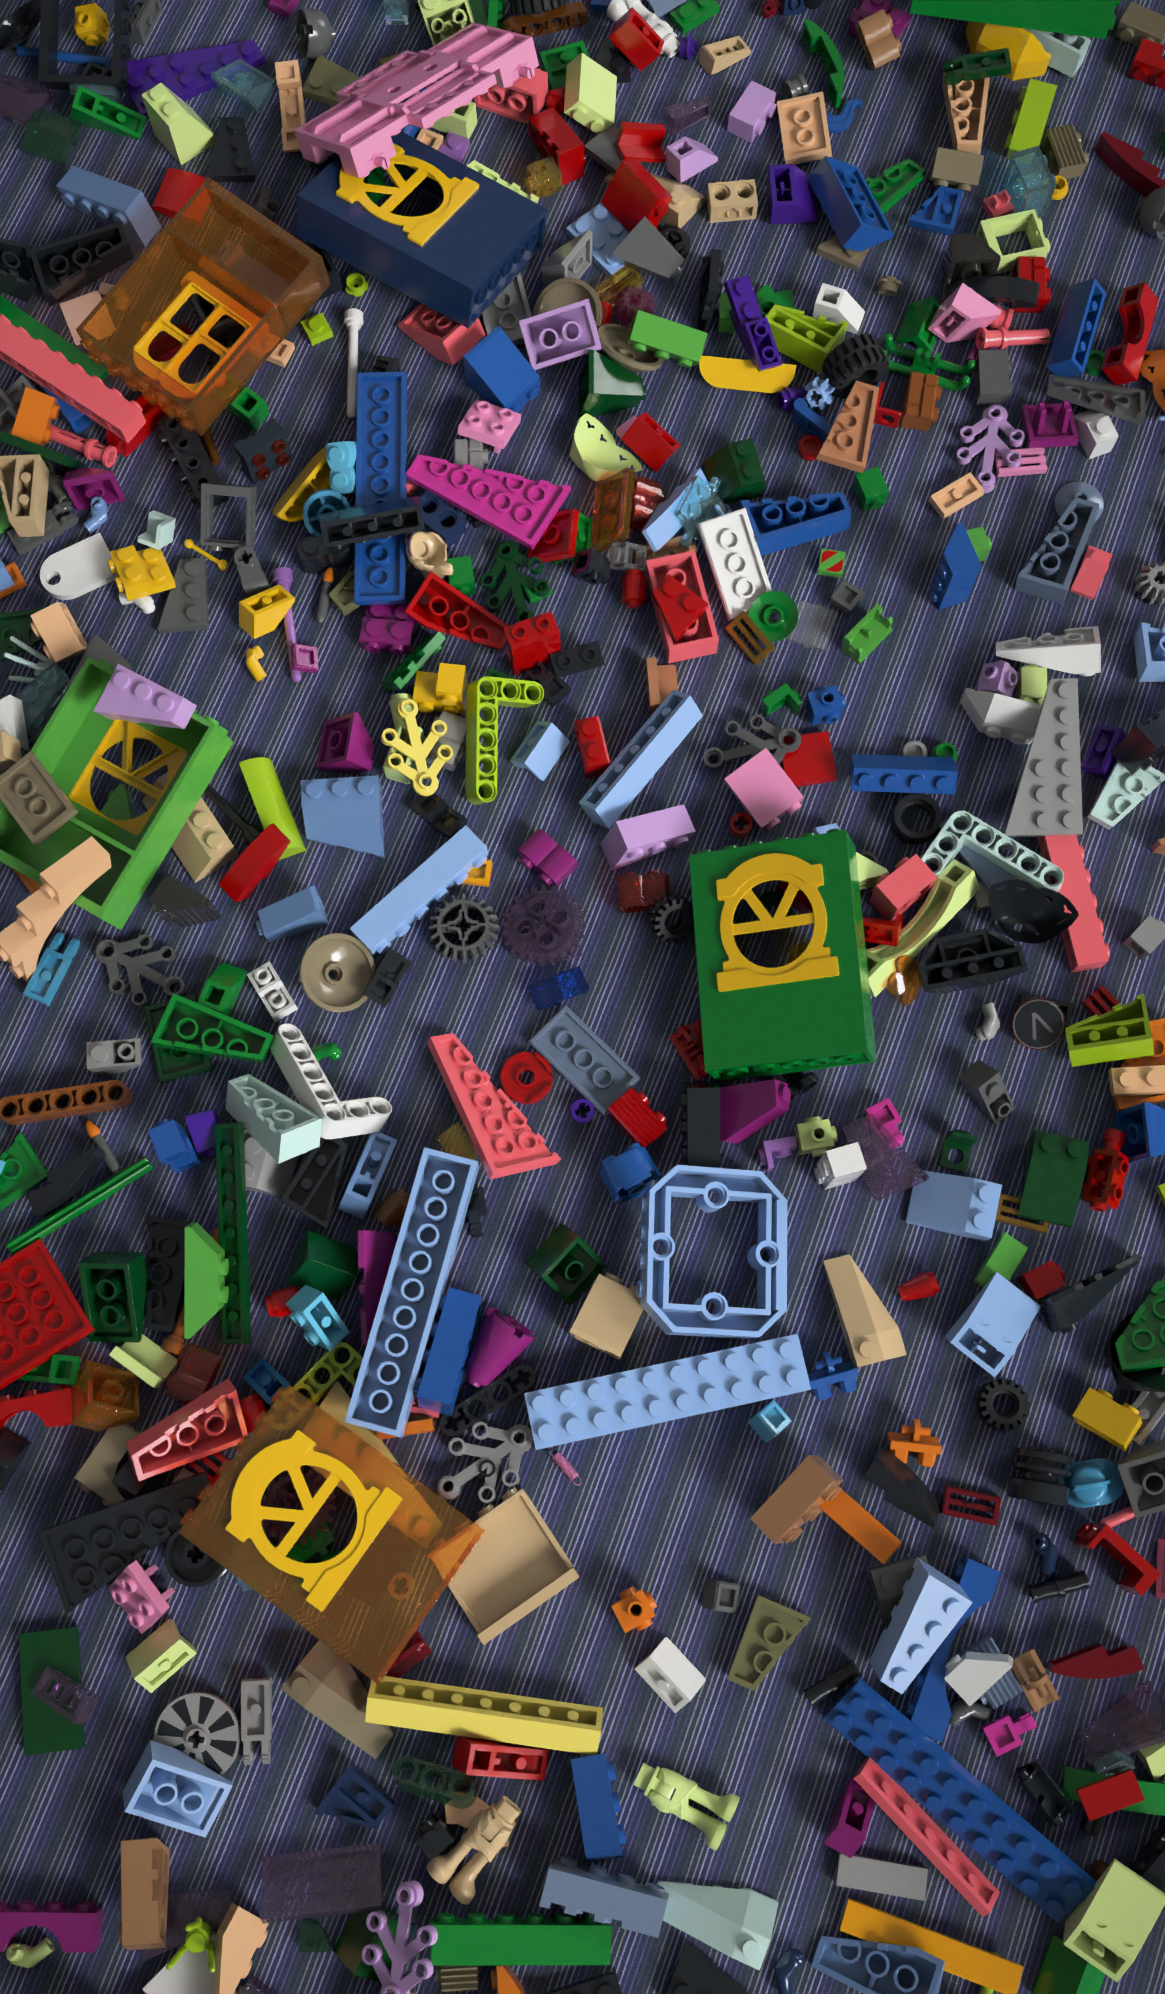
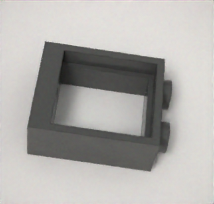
(207, 492)

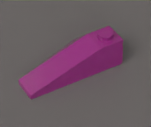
(374, 1259)

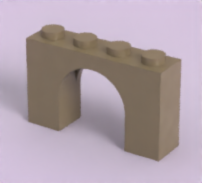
(106, 1462)

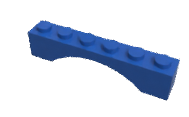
(929, 1705)

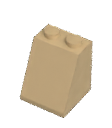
(608, 1316)

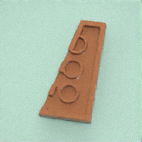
(851, 432)

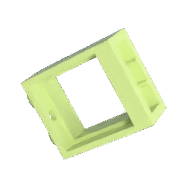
(1014, 223)

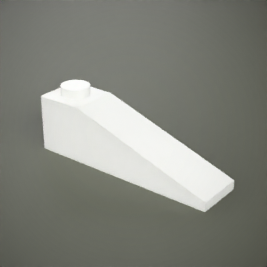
(1072, 653)

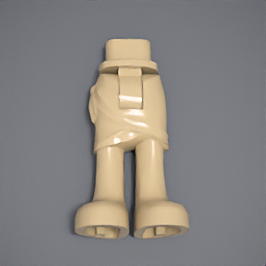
(487, 1834)

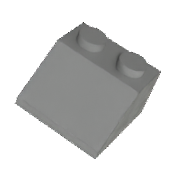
(263, 1172)

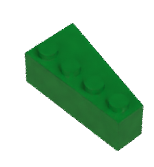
(205, 1031)

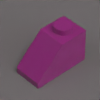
(850, 1820)

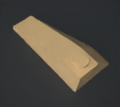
(683, 204)
(864, 1320)

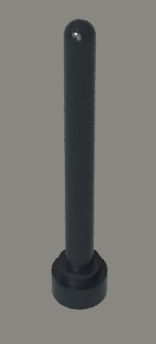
(250, 832)

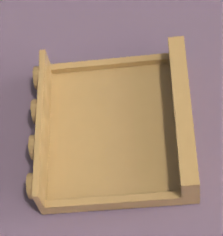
(510, 1567)

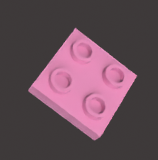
(489, 424)
(140, 1596)

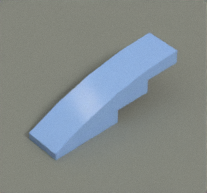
(663, 522)

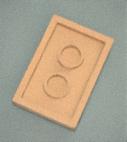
(804, 128)

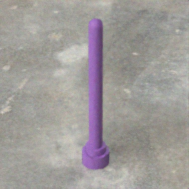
(284, 577)

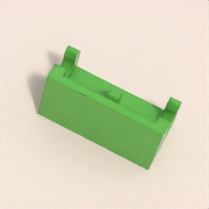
(867, 634)

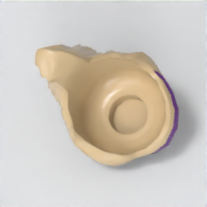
(428, 553)

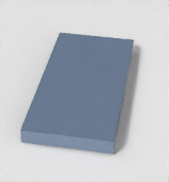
(584, 1059)

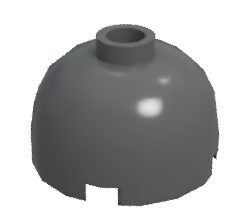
(314, 33)
(1153, 213)

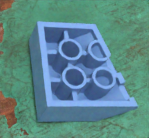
(345, 813)

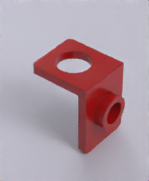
(884, 411)

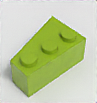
(1032, 117)

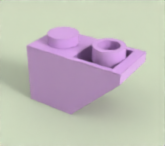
(688, 158)

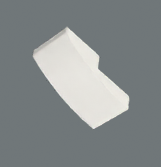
(272, 991)

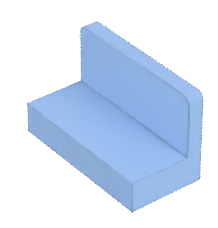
(540, 749)

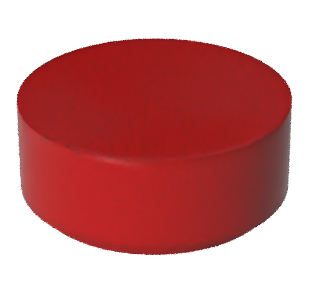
(809, 447)

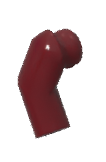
(770, 8)

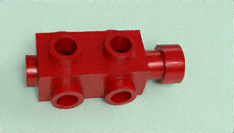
(1106, 1173)

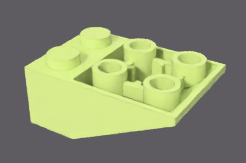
(445, 17)
(1114, 1920)

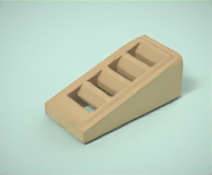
(713, 63)

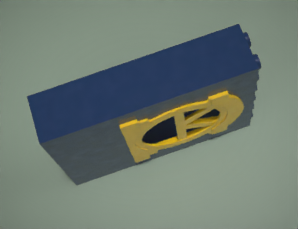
(446, 259)

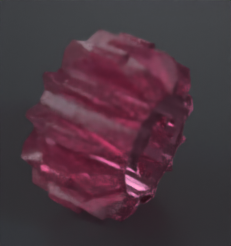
(631, 301)

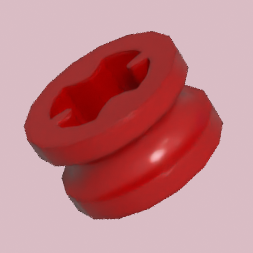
(747, 829)

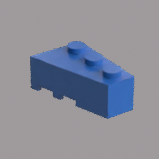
(598, 1808)

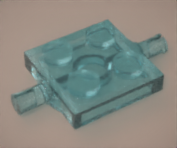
(698, 506)

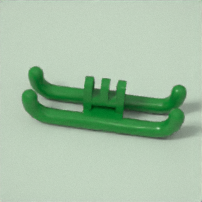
(928, 364)

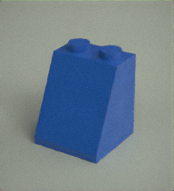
(500, 372)

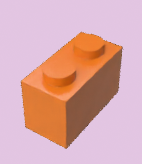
(35, 417)

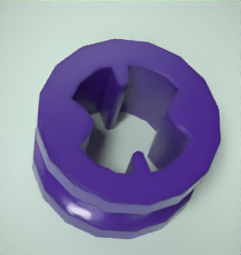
(575, 1107)

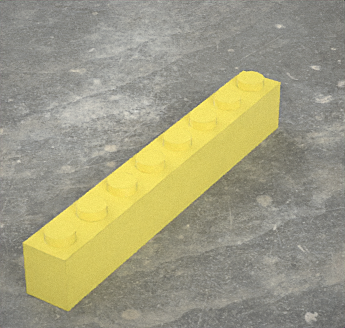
(485, 1715)

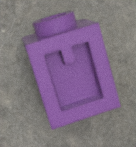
(780, 1147)

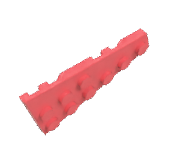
(490, 1117)

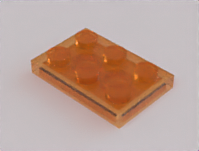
(612, 510)

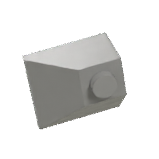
(569, 259)

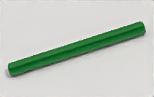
(80, 1205)

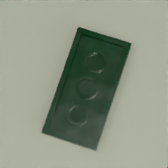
(42, 1726)

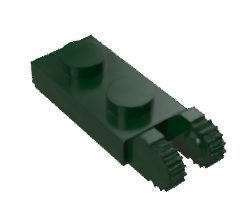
(977, 66)

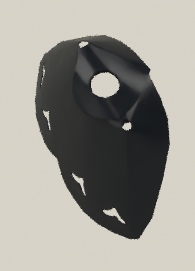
(16, 23)
(1031, 910)
(1140, 1380)

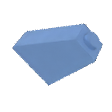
(292, 915)

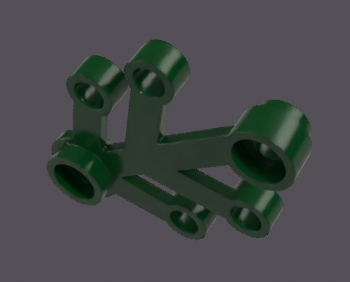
(513, 579)

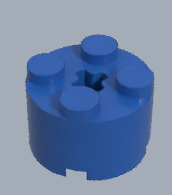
(629, 1173)

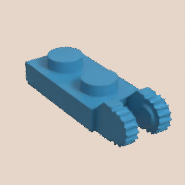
(51, 970)

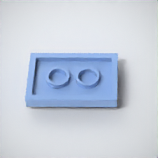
(606, 235)

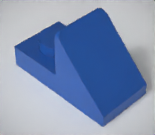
(265, 1380)

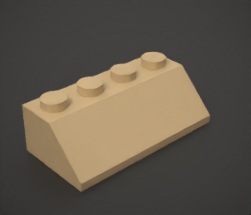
(201, 842)

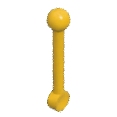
(222, 564)

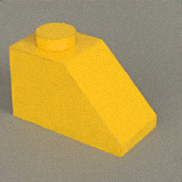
(264, 610)

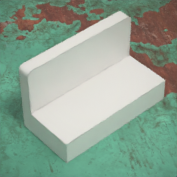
(671, 1675)

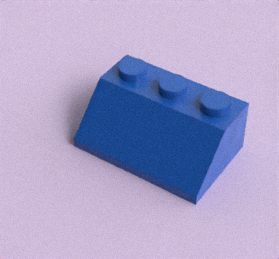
(955, 571)

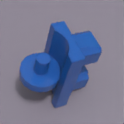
(832, 1371)

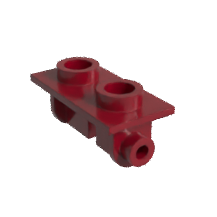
(413, 1653)

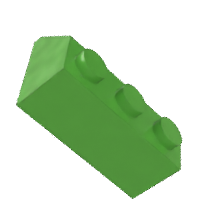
(666, 339)

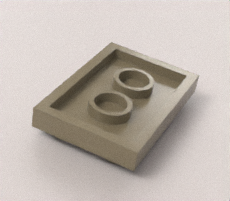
(35, 798)

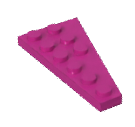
(498, 498)

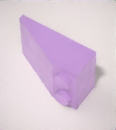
(560, 334)

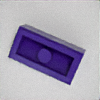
(1099, 757)

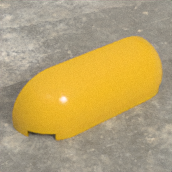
(744, 376)
(311, 479)

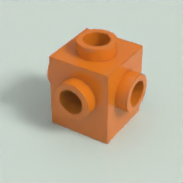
(634, 1620)

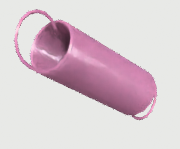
(564, 1465)

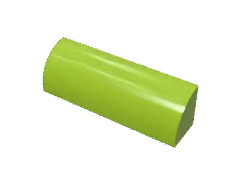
(271, 801)

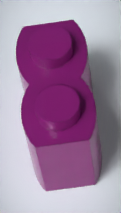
(546, 858)

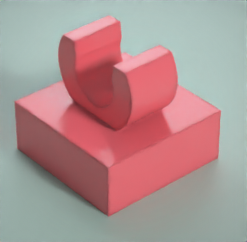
(998, 205)

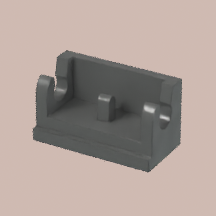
(144, 20)

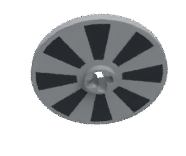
(212, 1719)

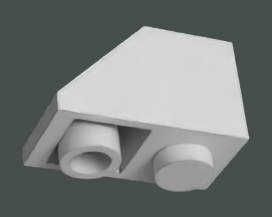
(838, 306)

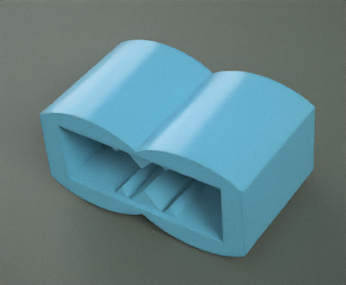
(342, 461)

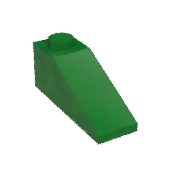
(106, 114)

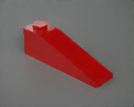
(453, 613)

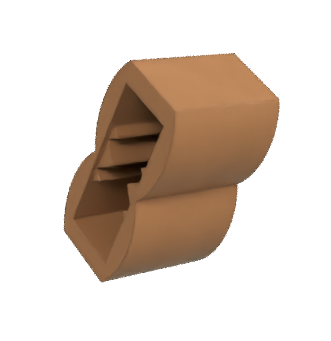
(878, 40)

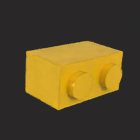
(1108, 1418)

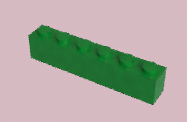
(519, 1940)

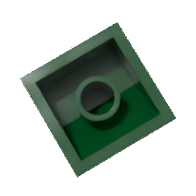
(738, 471)
(566, 1264)

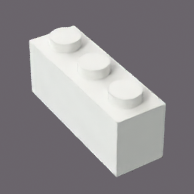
(840, 1166)

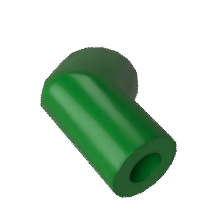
(327, 1050)

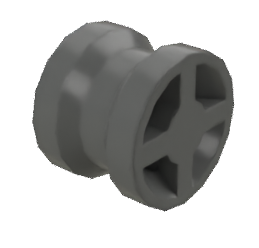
(795, 87)

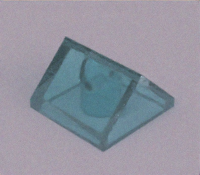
(245, 84)

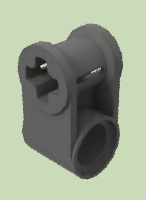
(251, 574)

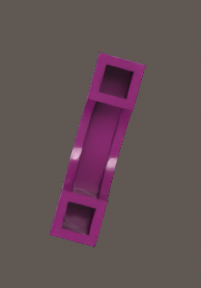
(74, 1926)

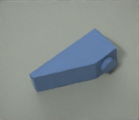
(367, 1174)

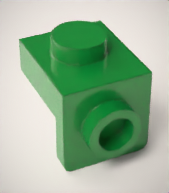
(777, 698)

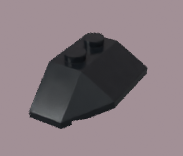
(970, 961)

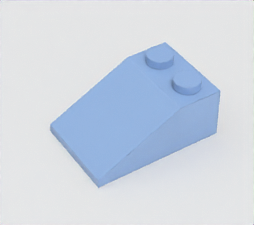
(955, 1205)
(175, 1790)

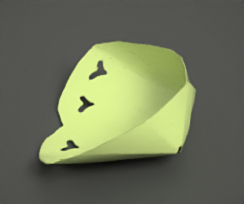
(597, 457)

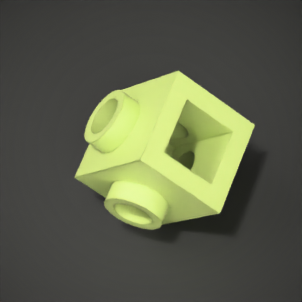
(806, 1140)

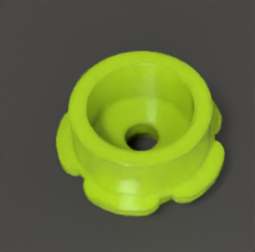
(353, 280)

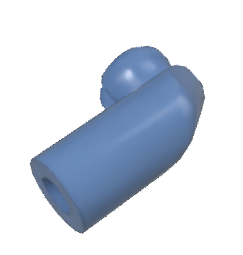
(98, 514)

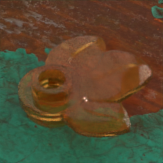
(905, 979)

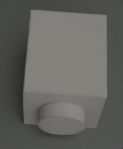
(1146, 937)

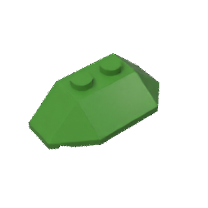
(203, 1278)

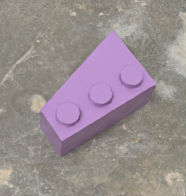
(141, 700)
(647, 835)

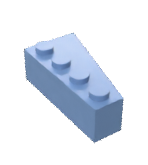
(110, 203)

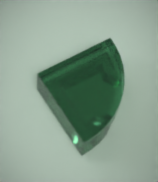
(313, 1937)

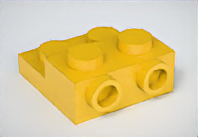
(140, 572)

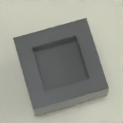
(846, 597)

